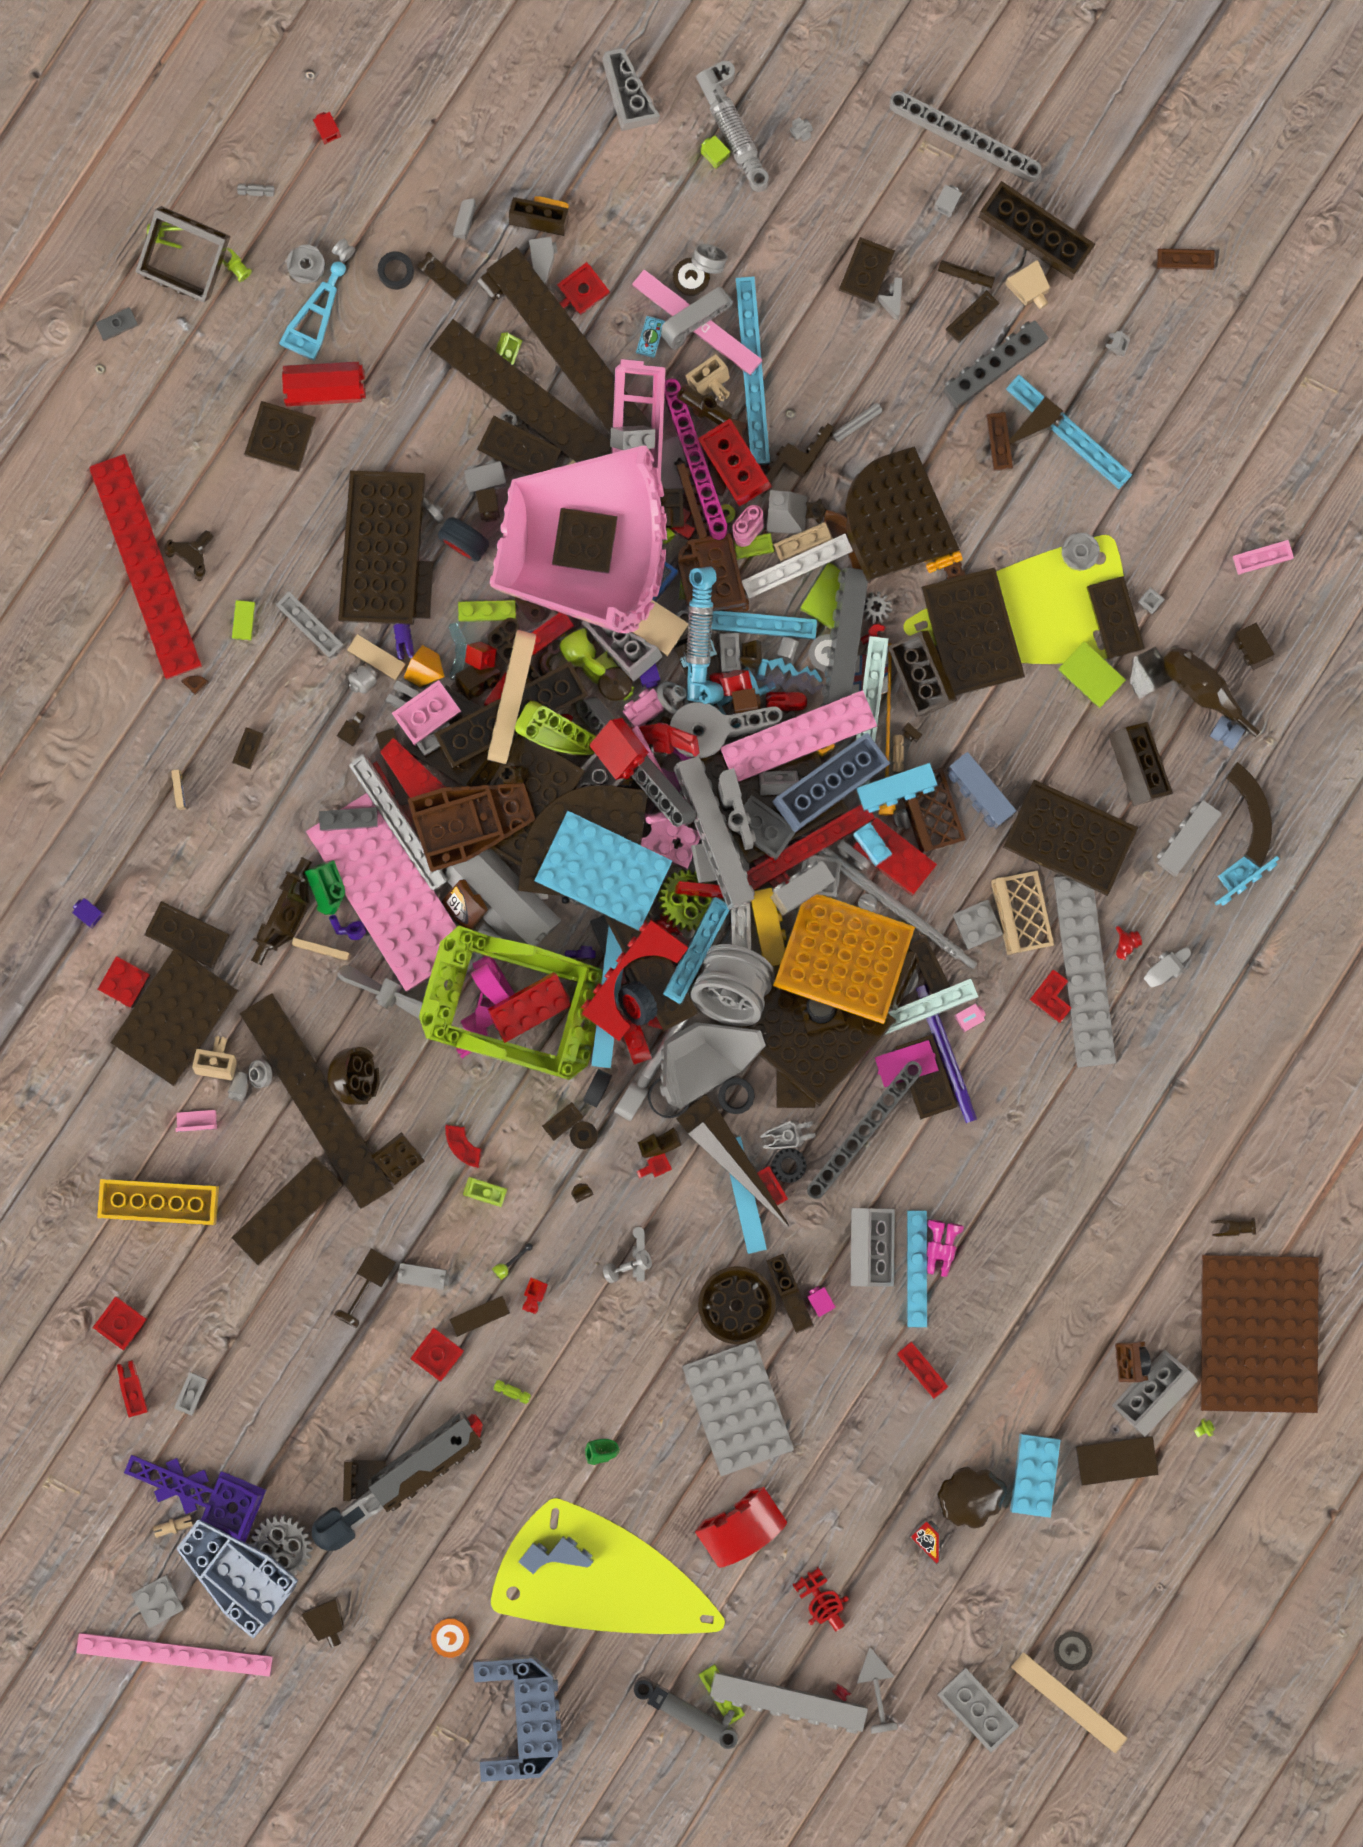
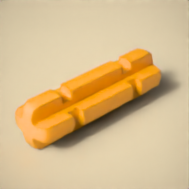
(944, 561)

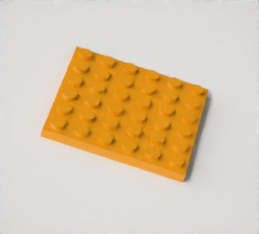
(844, 957)

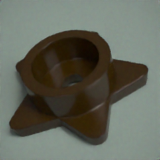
(820, 508)

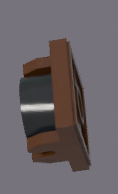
(1132, 1361)

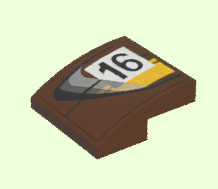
(463, 905)

